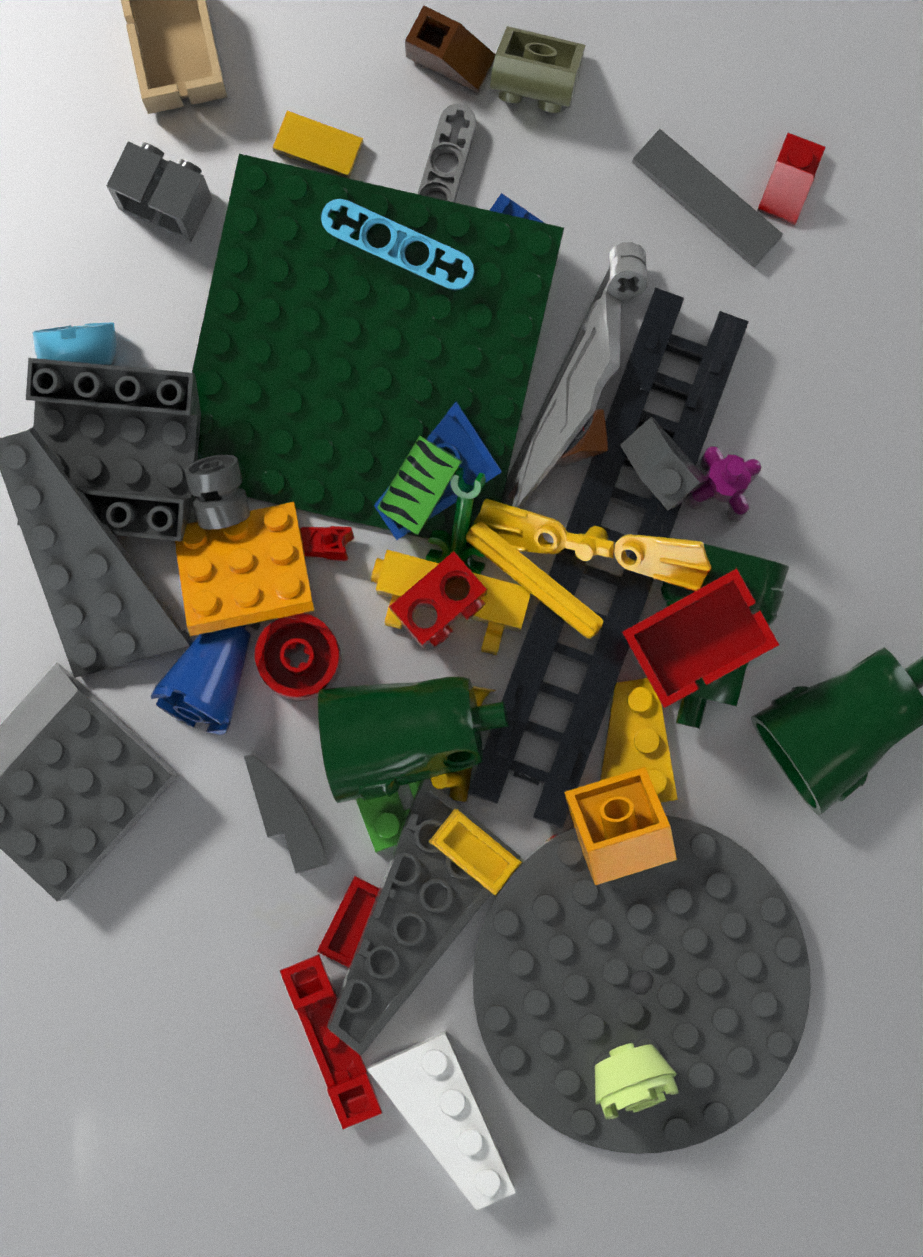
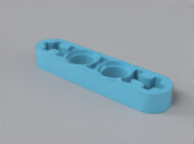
(400, 239)

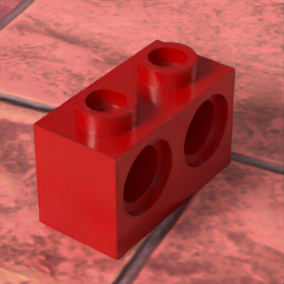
(431, 593)

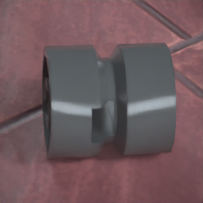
(218, 498)

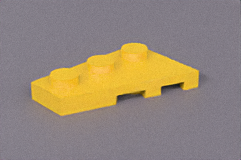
(638, 737)

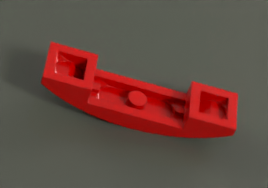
(340, 1064)

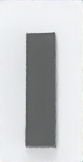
(707, 197)

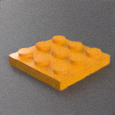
(244, 571)

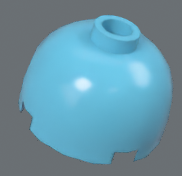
(84, 343)

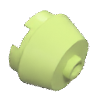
(633, 1079)

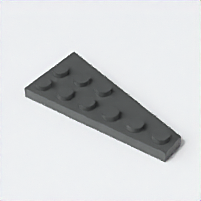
(411, 923)

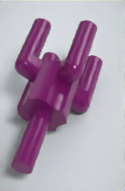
(725, 482)

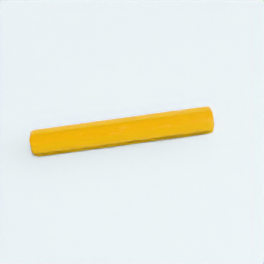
(534, 580)

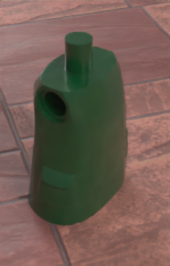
(765, 583)
(842, 726)
(400, 734)

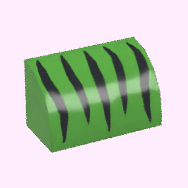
(419, 485)

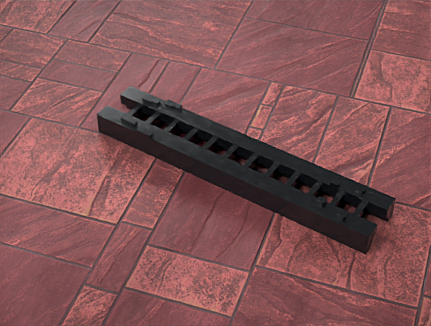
(631, 588)

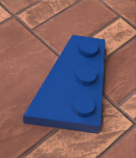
(460, 439)

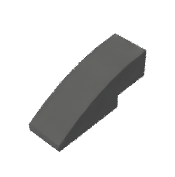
(285, 815)

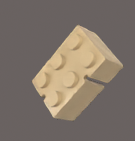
(173, 52)

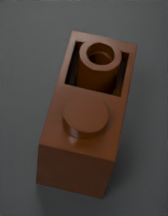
(448, 49)

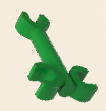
(462, 517)

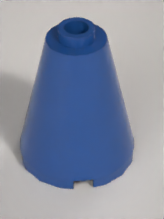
(206, 680)

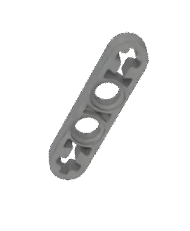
(449, 182)

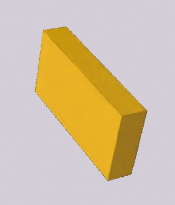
(317, 144)
(475, 852)

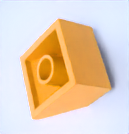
(621, 826)

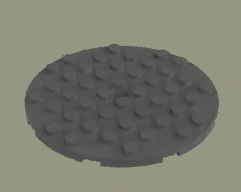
(721, 1000)

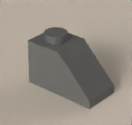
(662, 464)

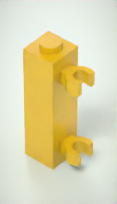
(504, 600)

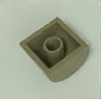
(536, 69)

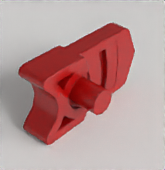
(326, 542)

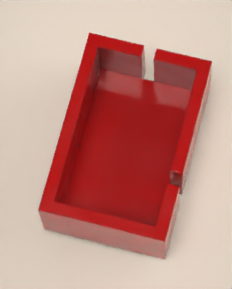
(700, 638)

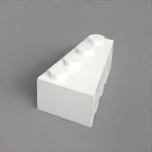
(443, 1111)

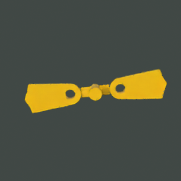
(664, 559)

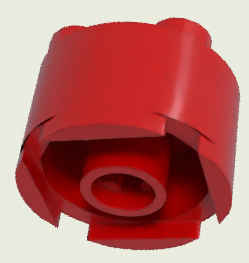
(287, 636)

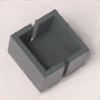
(150, 184)

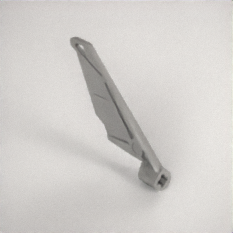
(581, 377)

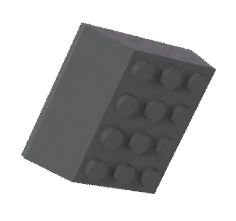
(71, 782)

